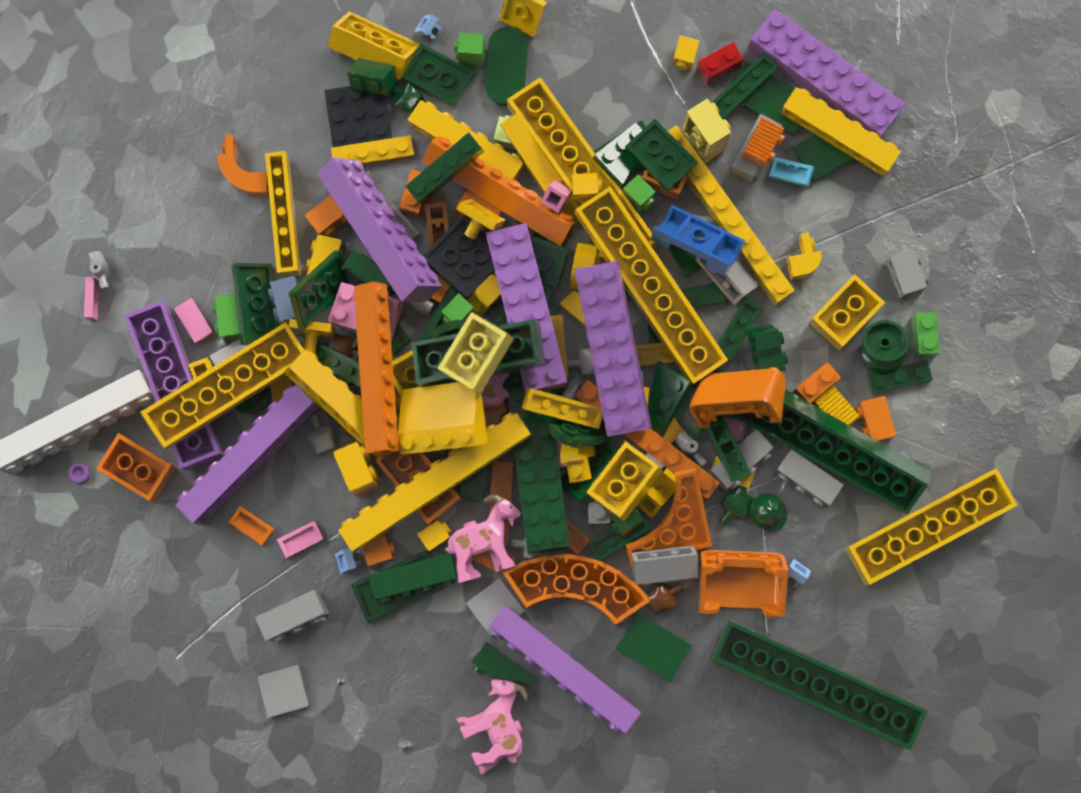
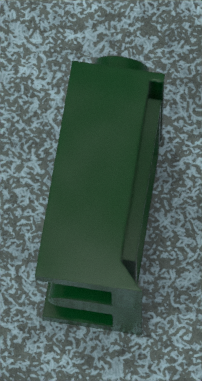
(366, 270)

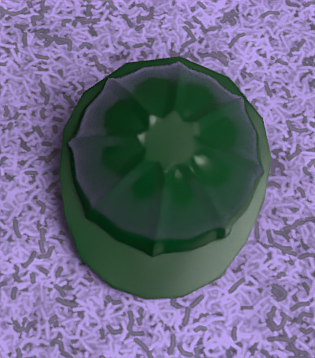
(768, 512)

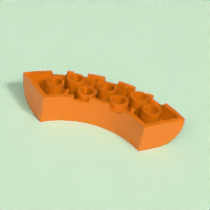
(576, 579)

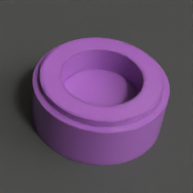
(79, 473)

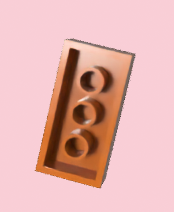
(402, 469)

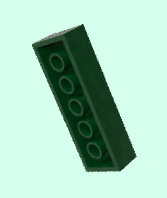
(523, 353)

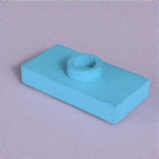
(791, 172)

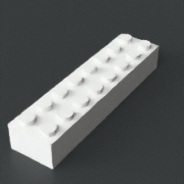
(74, 422)

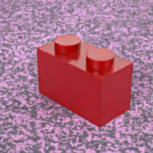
(720, 63)

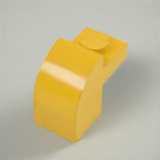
(584, 257)
(807, 262)
(485, 295)
(577, 462)
(658, 493)

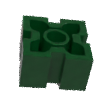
(766, 347)

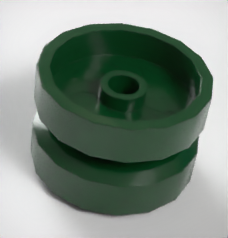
(884, 346)

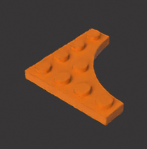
(684, 522)

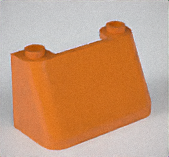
(739, 393)
(743, 581)

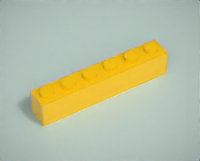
(434, 124)
(840, 131)
(283, 214)
(328, 392)

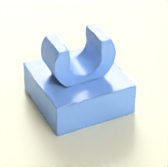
(426, 25)
(346, 561)
(798, 572)

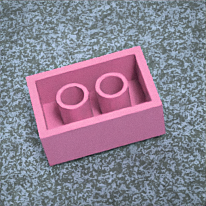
(344, 314)

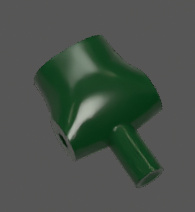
(406, 97)
(736, 504)

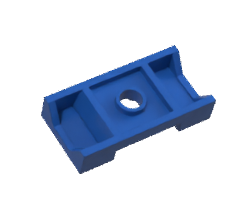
(716, 247)

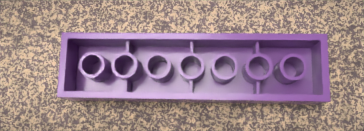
(825, 73)
(379, 230)
(525, 300)
(613, 348)
(168, 370)
(247, 455)
(565, 669)

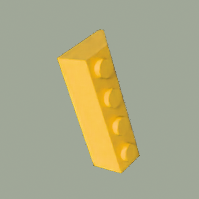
(371, 42)

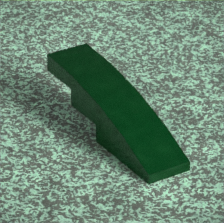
(727, 449)

